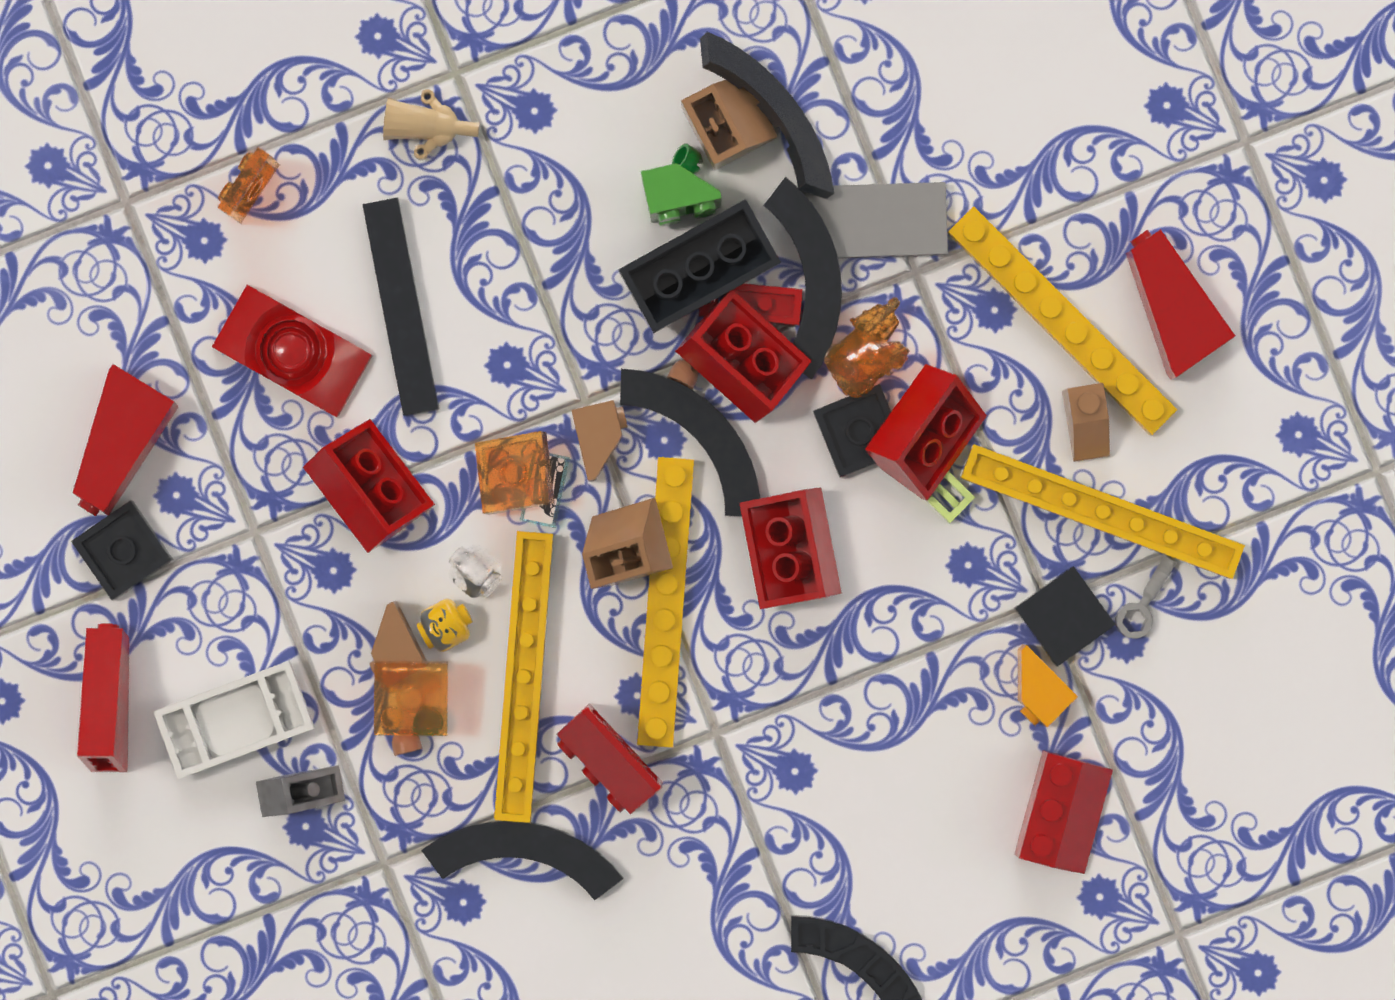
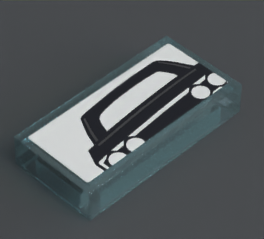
(548, 514)

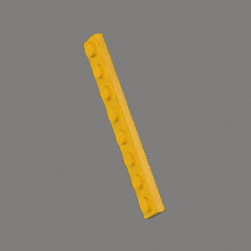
(1062, 321)
(1102, 511)
(666, 607)
(523, 677)

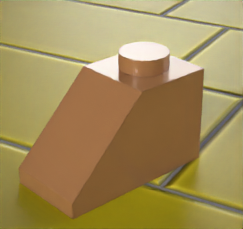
(1087, 421)
(598, 434)
(395, 638)

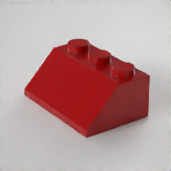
(743, 356)
(926, 431)
(368, 485)
(790, 548)
(608, 760)
(1063, 812)

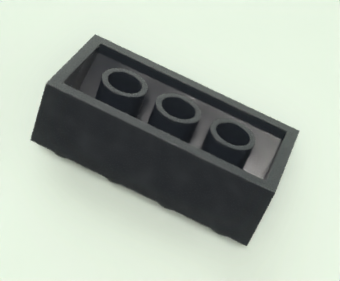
(699, 266)

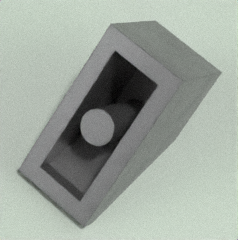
(300, 791)

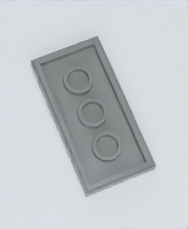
(886, 219)

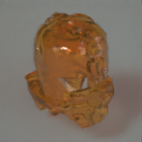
(866, 352)

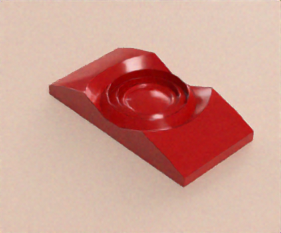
(292, 351)

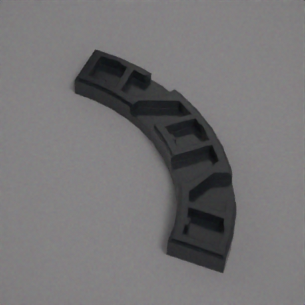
(778, 106)
(820, 271)
(704, 424)
(524, 841)
(854, 951)

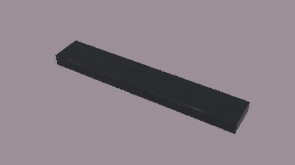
(400, 307)

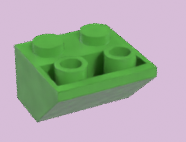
(677, 192)

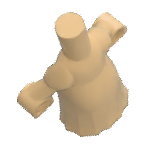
(416, 122)

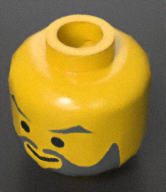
(444, 625)

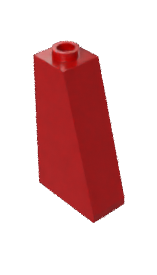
(1176, 306)
(120, 439)
(105, 700)

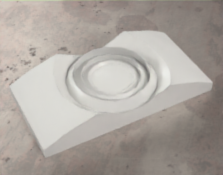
(233, 719)

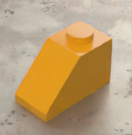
(1040, 689)

